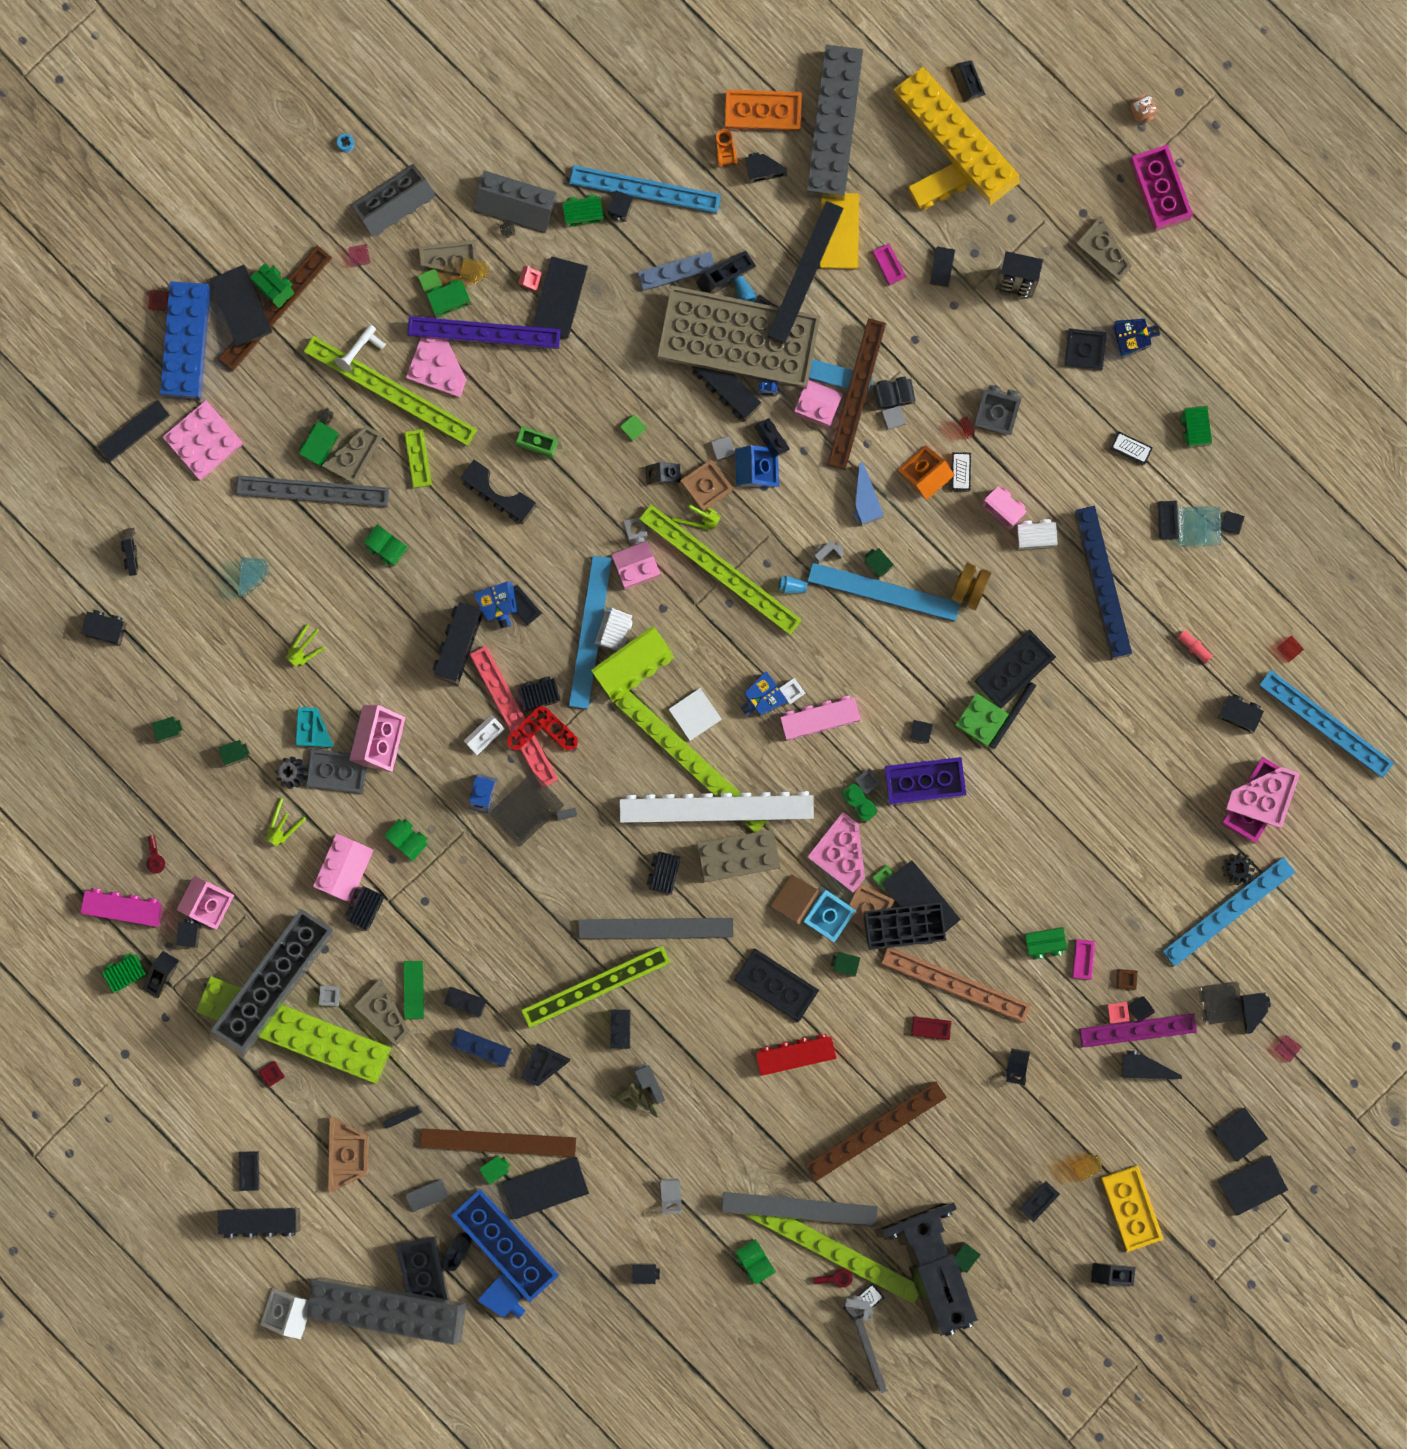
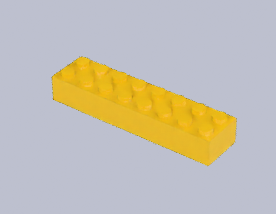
(956, 136)

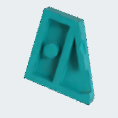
(311, 729)

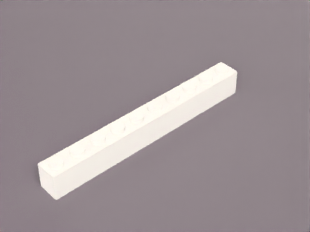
(717, 808)

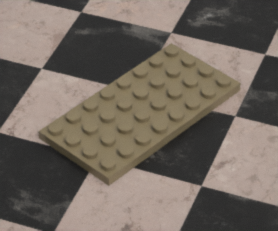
(734, 338)

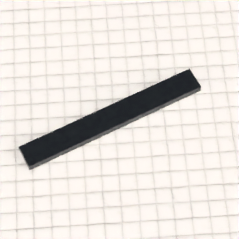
(805, 272)

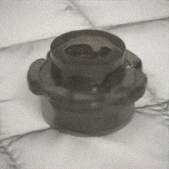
(507, 229)
(325, 416)

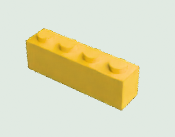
(937, 187)

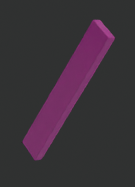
(1137, 1031)

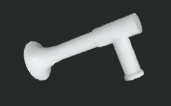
(344, 363)

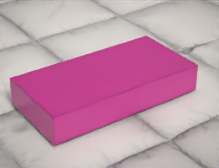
(889, 264)
(1083, 959)

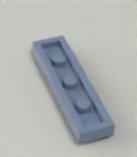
(676, 271)

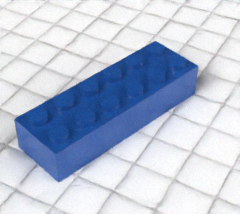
(185, 340)
(505, 1245)

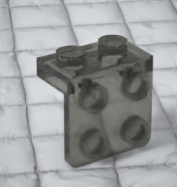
(1221, 1003)

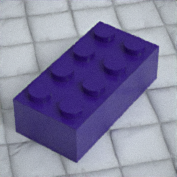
(925, 781)

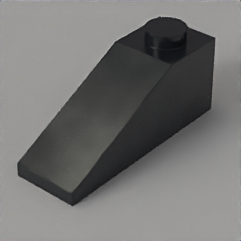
(725, 273)
(1143, 1067)

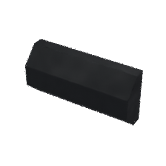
(904, 926)

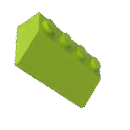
(633, 663)

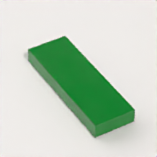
(413, 990)

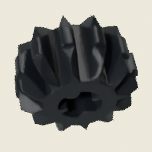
(288, 779)
(1244, 867)

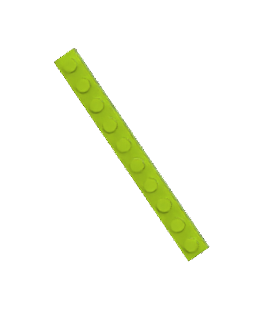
(393, 392)
(720, 569)
(680, 750)
(841, 1255)

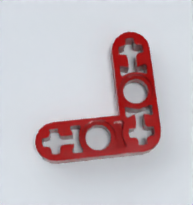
(545, 725)

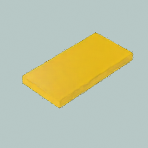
(844, 243)
(1132, 1208)

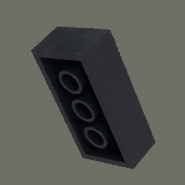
(1019, 275)
(458, 644)
(259, 1220)
(423, 1268)

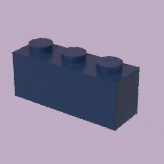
(481, 1047)

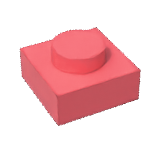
(529, 278)
(1118, 1012)

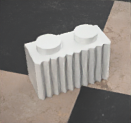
(1037, 535)
(613, 629)

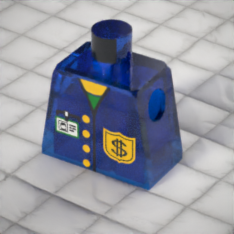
(1133, 336)

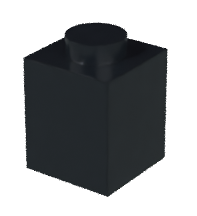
(620, 206)
(188, 933)
(645, 1273)

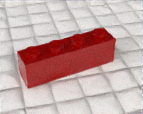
(795, 1056)

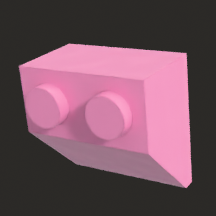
(818, 404)
(1004, 508)
(636, 565)
(205, 902)

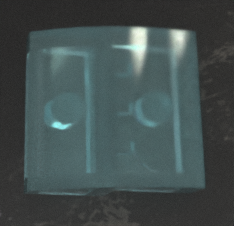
(1200, 526)

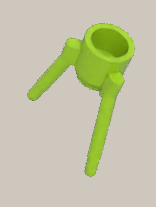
(709, 518)
(296, 655)
(275, 834)

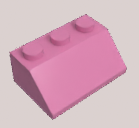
(377, 738)
(343, 868)

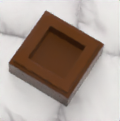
(1127, 979)

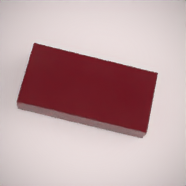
(931, 1028)

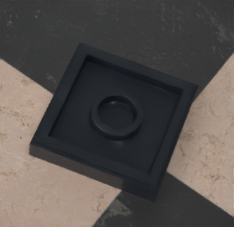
(1085, 349)
(1240, 1134)

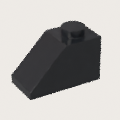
(763, 168)
(160, 974)
(1254, 1009)
(1113, 1274)

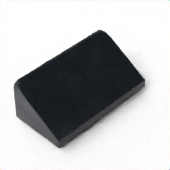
(967, 81)

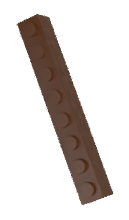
(875, 1131)

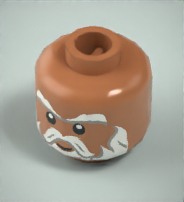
(1143, 108)

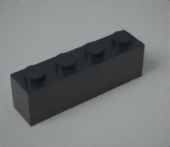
(730, 390)

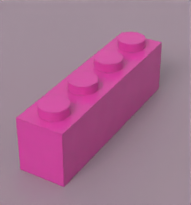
(122, 908)

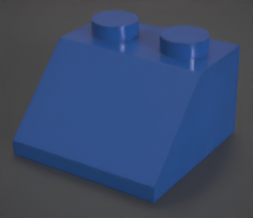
(756, 467)

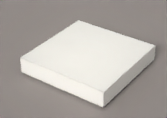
(695, 714)

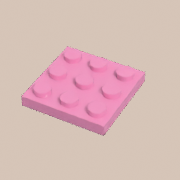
(203, 440)

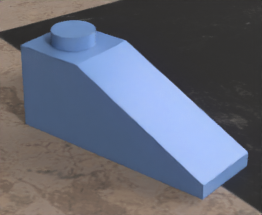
(866, 502)

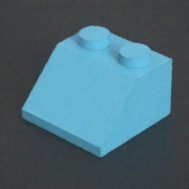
(828, 914)

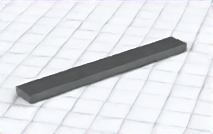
(312, 491)
(656, 928)
(799, 1209)

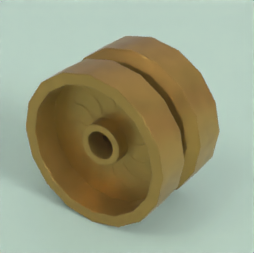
(971, 586)

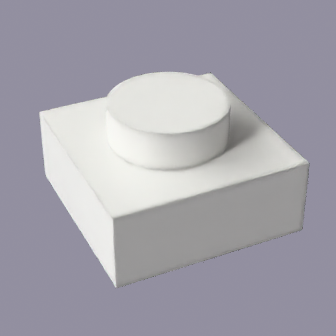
(792, 691)

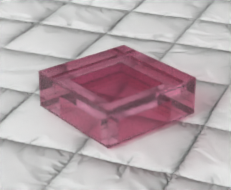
(359, 255)
(1287, 1048)

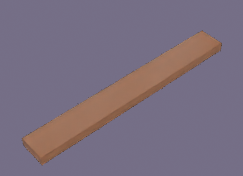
(955, 984)

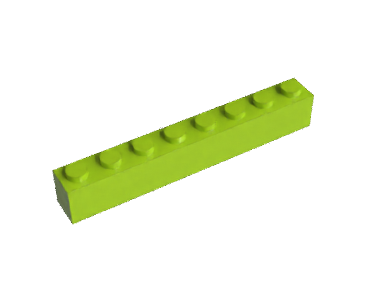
(596, 986)

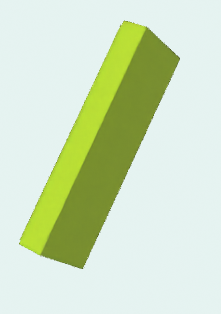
(418, 458)

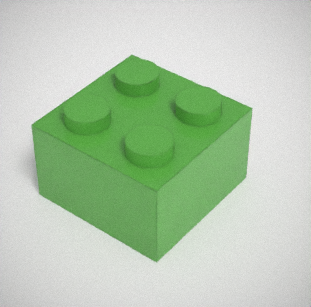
(981, 720)

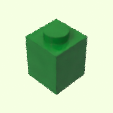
(495, 1169)

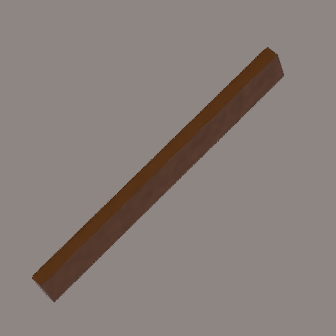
(300, 279)
(856, 394)
(498, 1142)

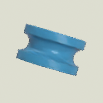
(340, 145)

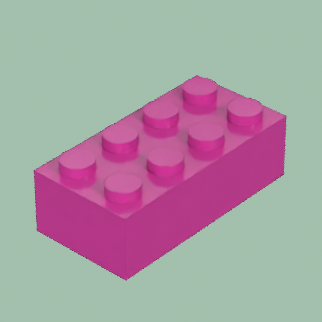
(1161, 188)
(1242, 825)

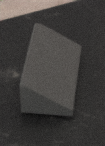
(427, 1195)

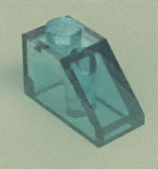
(251, 575)

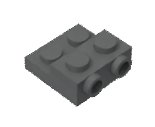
(998, 409)
(646, 1078)

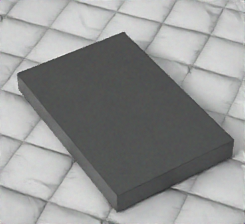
(335, 772)

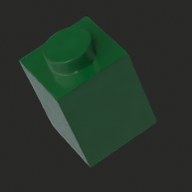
(878, 562)
(167, 729)
(234, 753)
(845, 964)
(966, 1257)

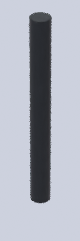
(1012, 715)

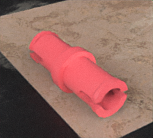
(1195, 646)

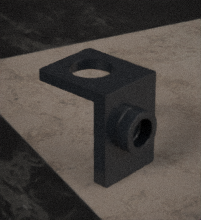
(664, 473)
(1017, 1066)

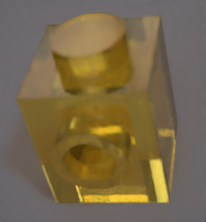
(474, 270)

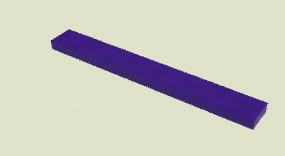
(484, 332)

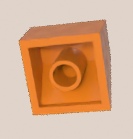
(926, 472)

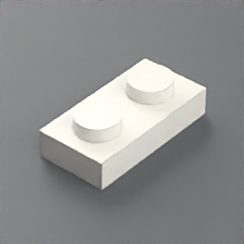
(484, 734)

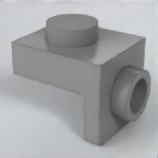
(823, 551)
(857, 1302)

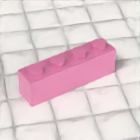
(821, 718)

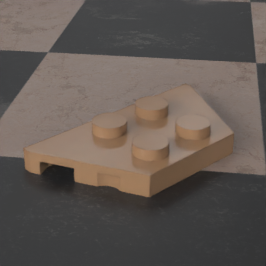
(346, 1154)

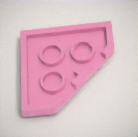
(437, 367)
(1266, 797)
(841, 853)

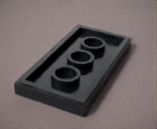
(560, 295)
(241, 306)
(1015, 669)
(913, 888)
(776, 985)
(546, 1188)

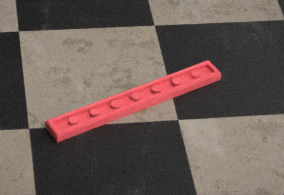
(511, 713)

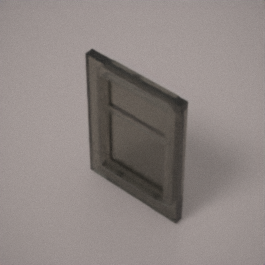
(526, 809)

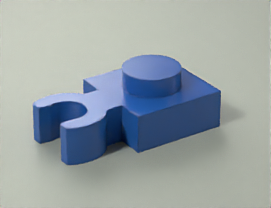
(767, 389)

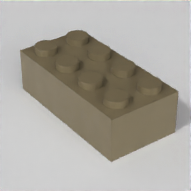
(739, 855)

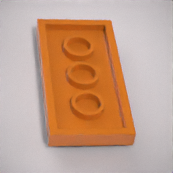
(763, 110)

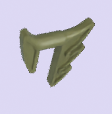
(641, 1099)

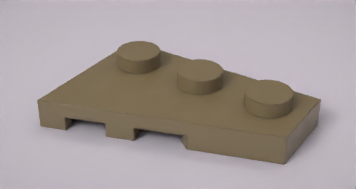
(1104, 250)
(448, 255)
(355, 455)
(382, 1012)

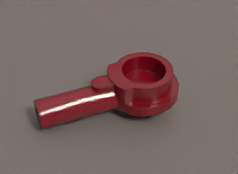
(155, 862)
(841, 1278)

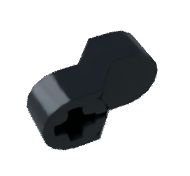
(461, 1244)

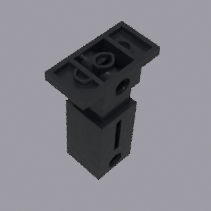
(934, 1269)

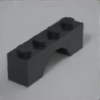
(517, 506)

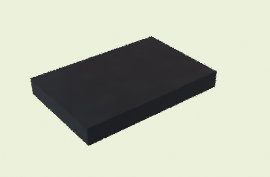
(1253, 1185)

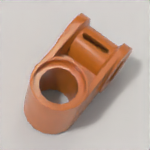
(725, 151)

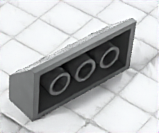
(393, 200)
(515, 201)

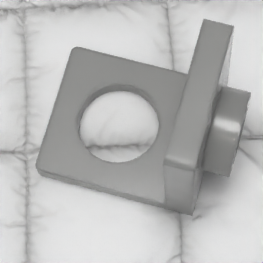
(637, 538)
(670, 1195)

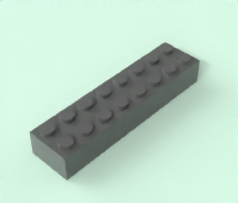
(834, 122)
(271, 983)
(386, 1310)

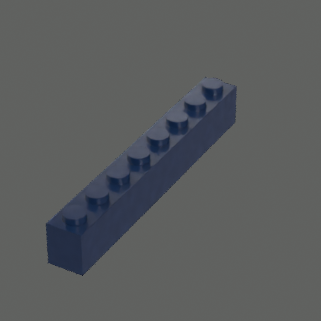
(1103, 582)

